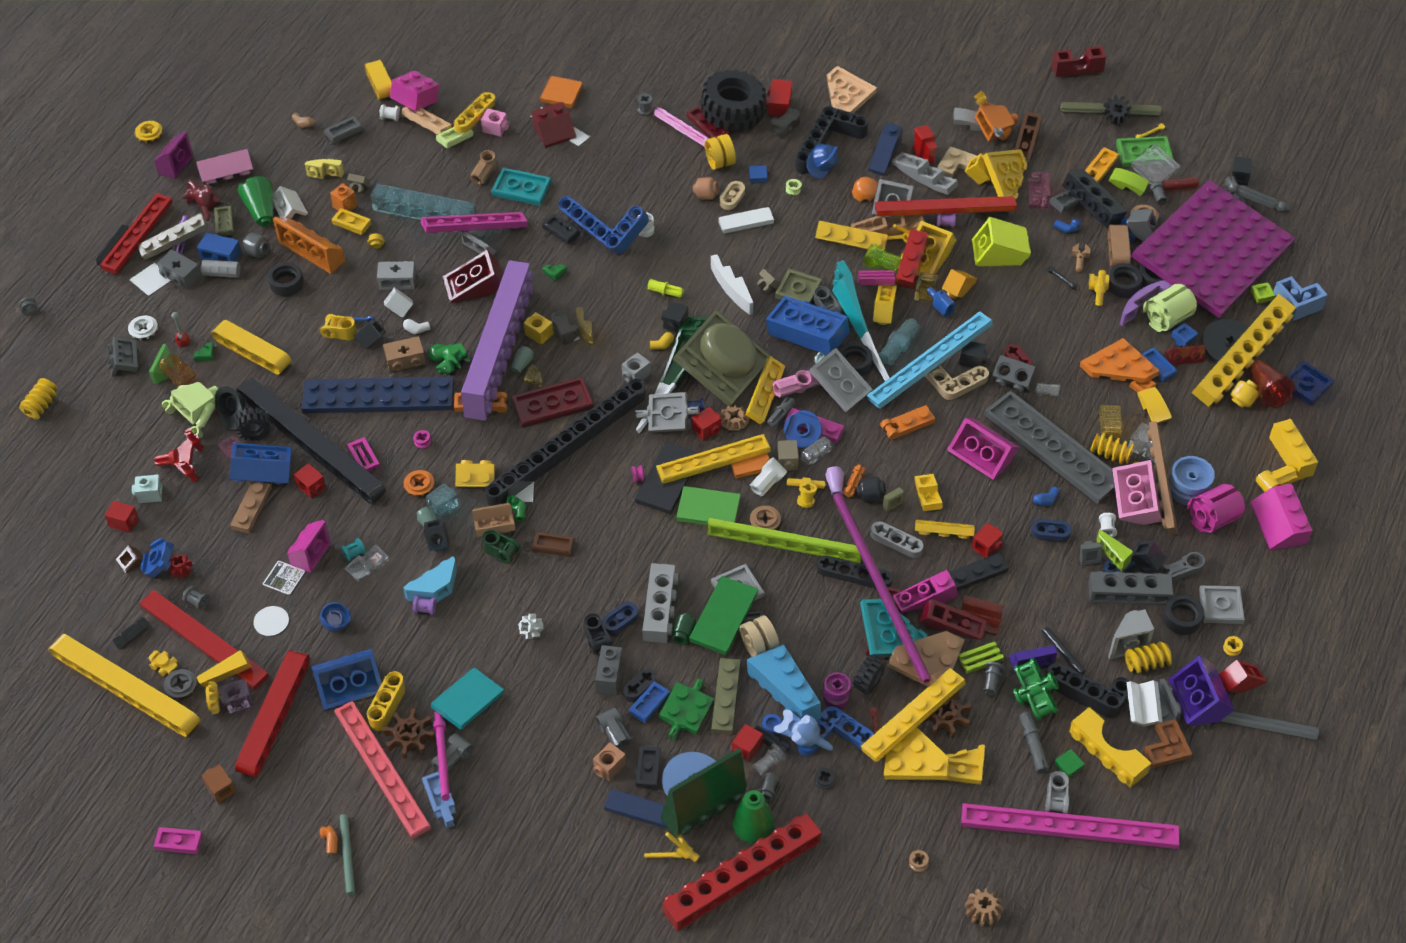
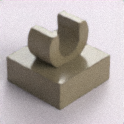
(357, 180)
(769, 280)

